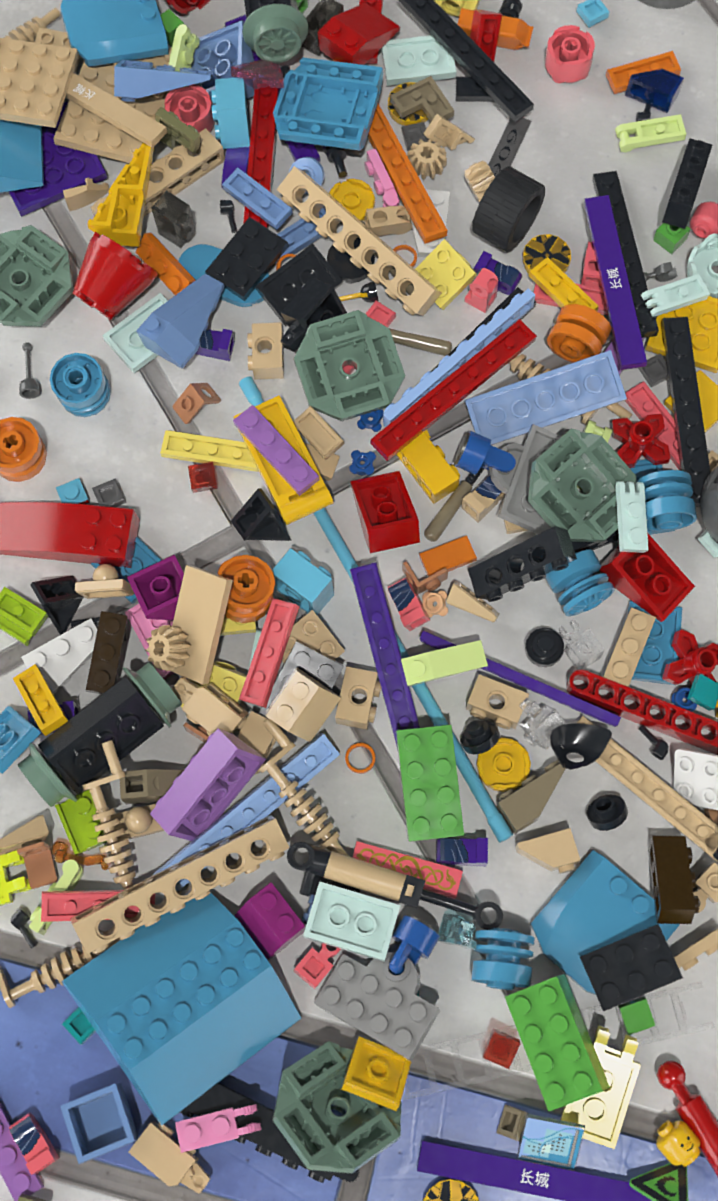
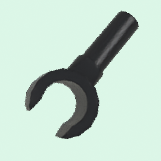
(641, 116)
(227, 207)
(660, 747)
(18, 920)

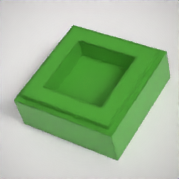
(636, 1015)

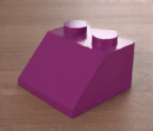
(158, 588)
(270, 921)

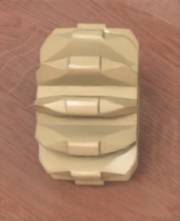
(427, 158)
(479, 178)
(167, 648)

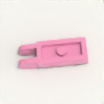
(382, 183)
(213, 1128)

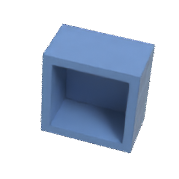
(99, 1123)

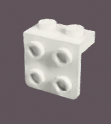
(697, 777)

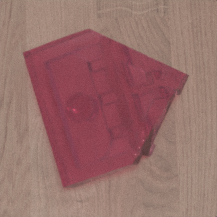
(261, 71)

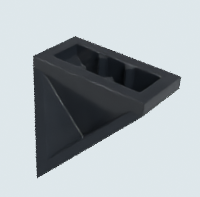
(260, 520)
(58, 600)

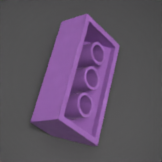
(207, 786)

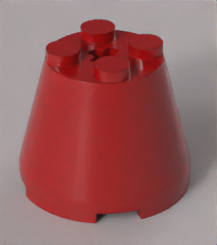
(111, 277)

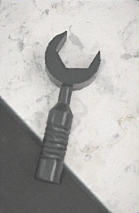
(663, 272)

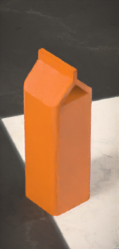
(513, 32)

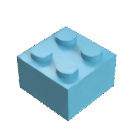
(231, 113)
(303, 582)

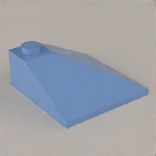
(221, 51)

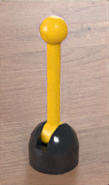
(367, 293)

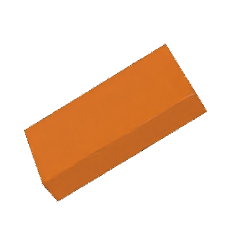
(449, 556)

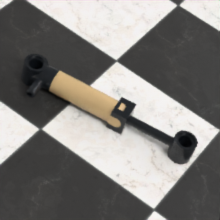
(379, 881)

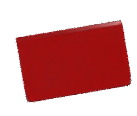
(486, 31)

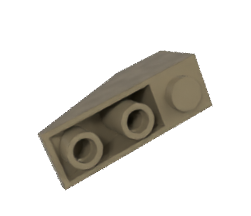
(146, 785)
(527, 803)

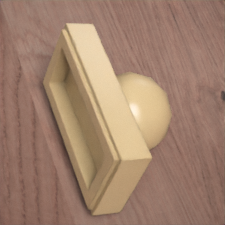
(318, 433)
(104, 584)
(137, 822)

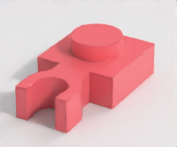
(315, 965)

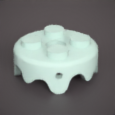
(702, 259)

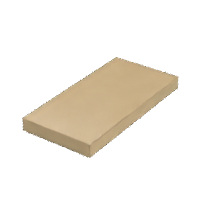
(201, 617)

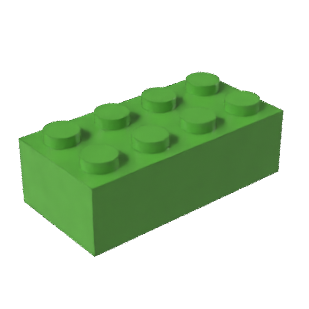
(429, 783)
(557, 1042)

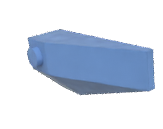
(140, 79)
(178, 324)

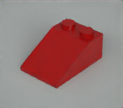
(356, 34)
(385, 512)
(648, 579)

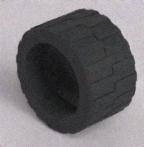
(508, 208)

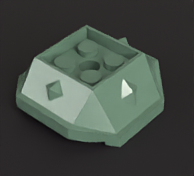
(46, 275)
(351, 341)
(581, 461)
(305, 1118)

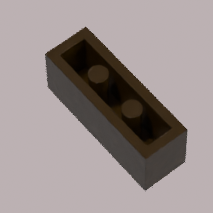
(106, 652)
(672, 880)

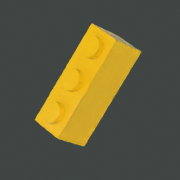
(429, 467)

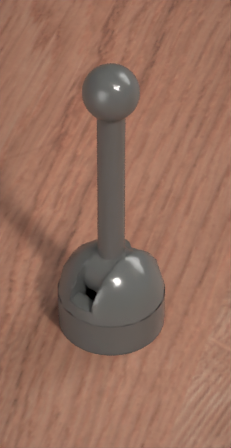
(29, 386)

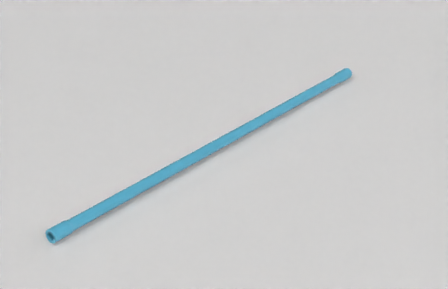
(494, 818)

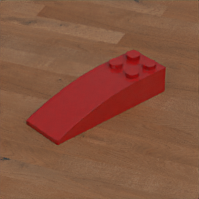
(68, 532)

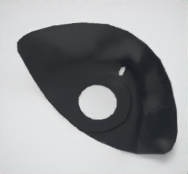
(580, 739)

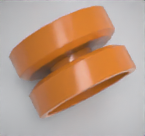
(578, 333)
(20, 450)
(250, 590)

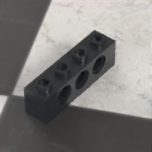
(687, 183)
(486, 575)

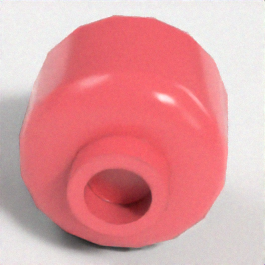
(705, 219)

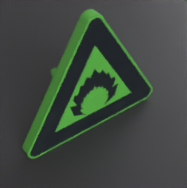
(663, 1183)

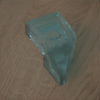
(457, 931)

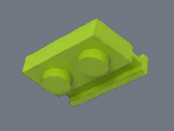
(19, 617)
(79, 822)

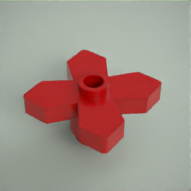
(641, 440)
(692, 659)

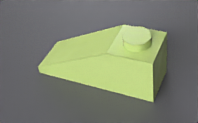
(444, 663)

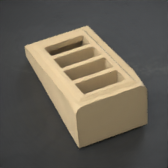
(466, 600)
(26, 835)

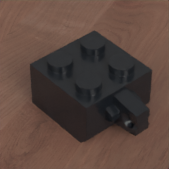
(310, 305)

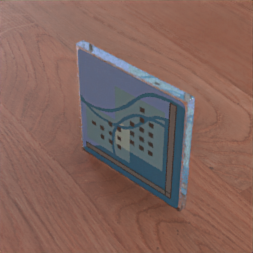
(550, 1142)

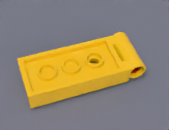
(288, 502)

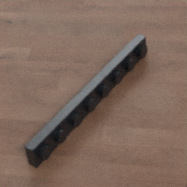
(470, 57)
(609, 184)
(686, 402)

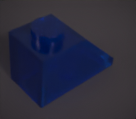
(655, 88)

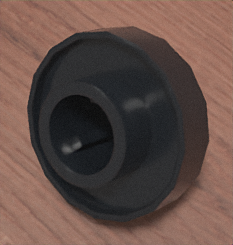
(544, 647)
(479, 737)
(607, 812)

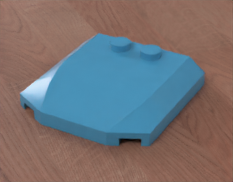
(114, 29)
(328, 103)
(590, 913)

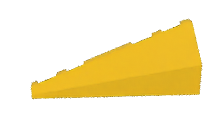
(123, 210)

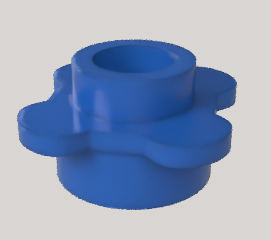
(374, 424)
(365, 469)

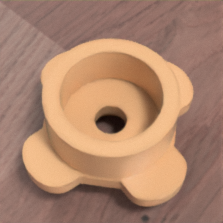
(428, 600)

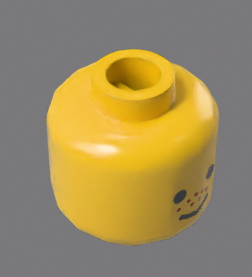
(678, 1143)

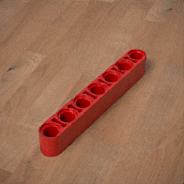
(641, 715)

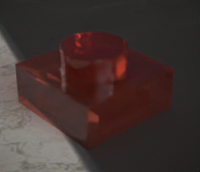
(202, 477)
(501, 1048)

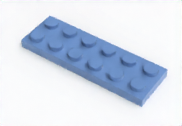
(547, 398)

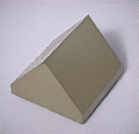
(512, 1123)

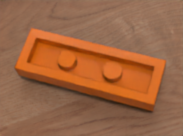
(619, 76)
(164, 263)

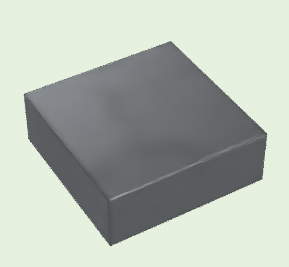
(413, 133)
(655, 370)
(109, 494)

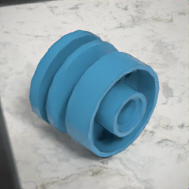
(80, 384)
(668, 500)
(581, 585)
(502, 961)

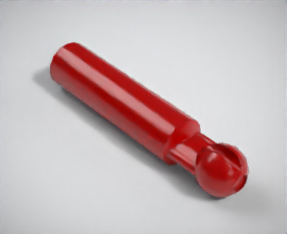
(692, 1110)

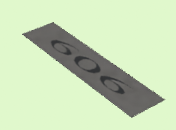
(509, 144)

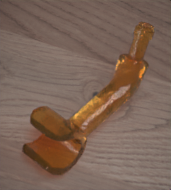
(60, 850)

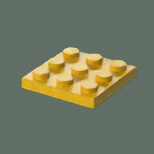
(703, 331)

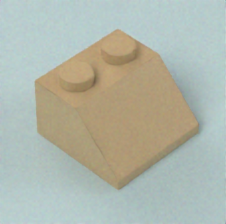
(302, 705)

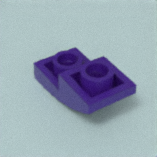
(235, 159)

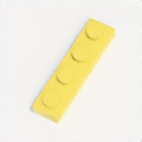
(207, 449)

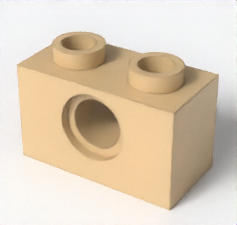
(269, 364)
(357, 682)
(489, 689)

